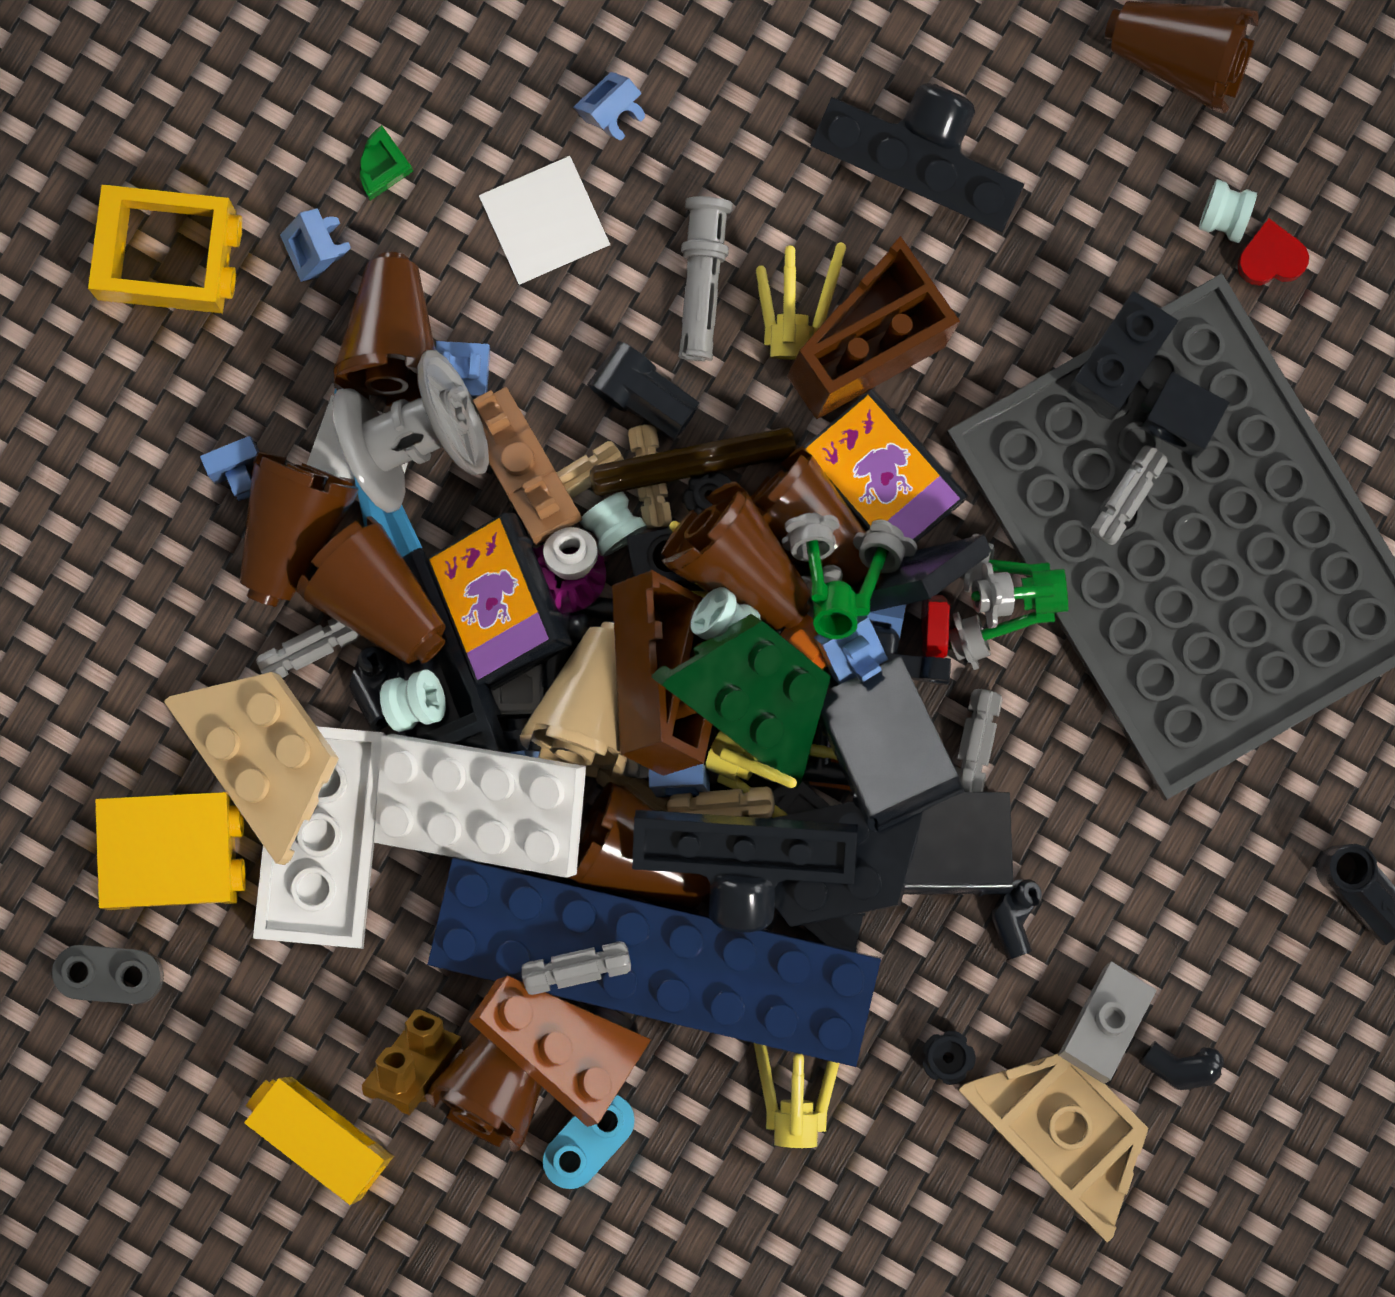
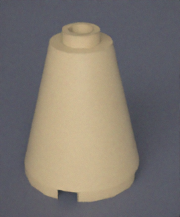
(580, 710)

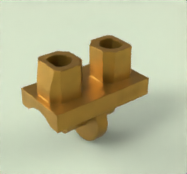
(412, 1062)

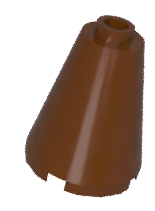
(1186, 46)
(386, 332)
(804, 491)
(288, 523)
(738, 551)
(374, 593)
(607, 856)
(487, 1094)

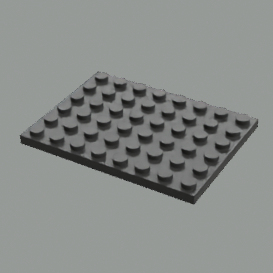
(1241, 578)

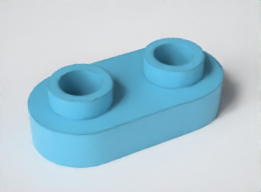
(591, 1145)

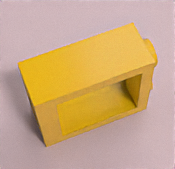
(110, 244)
(317, 1138)

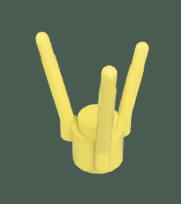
(793, 329)
(734, 763)
(795, 1122)

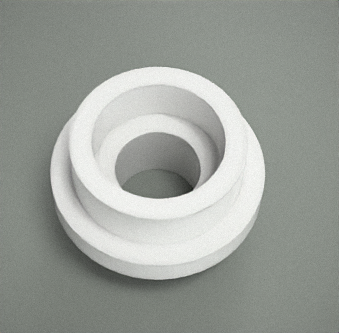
(570, 565)

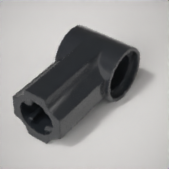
(632, 384)
(1367, 895)

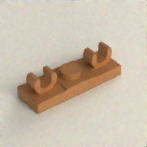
(524, 468)

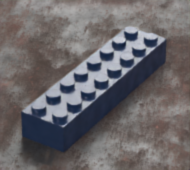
(682, 964)

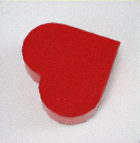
(1272, 255)
(935, 626)

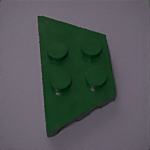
(754, 693)

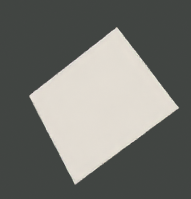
(544, 220)

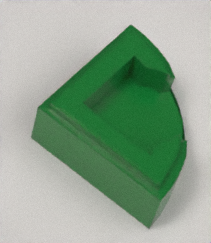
(382, 164)

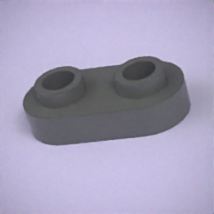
(106, 974)

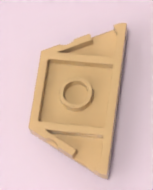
(260, 752)
(1067, 1131)

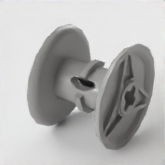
(412, 430)

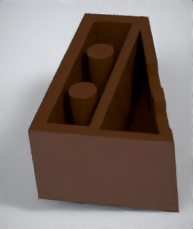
(875, 333)
(652, 633)

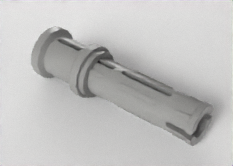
(704, 254)

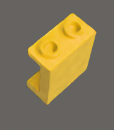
(168, 850)

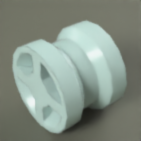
(1227, 210)
(612, 523)
(717, 613)
(412, 700)

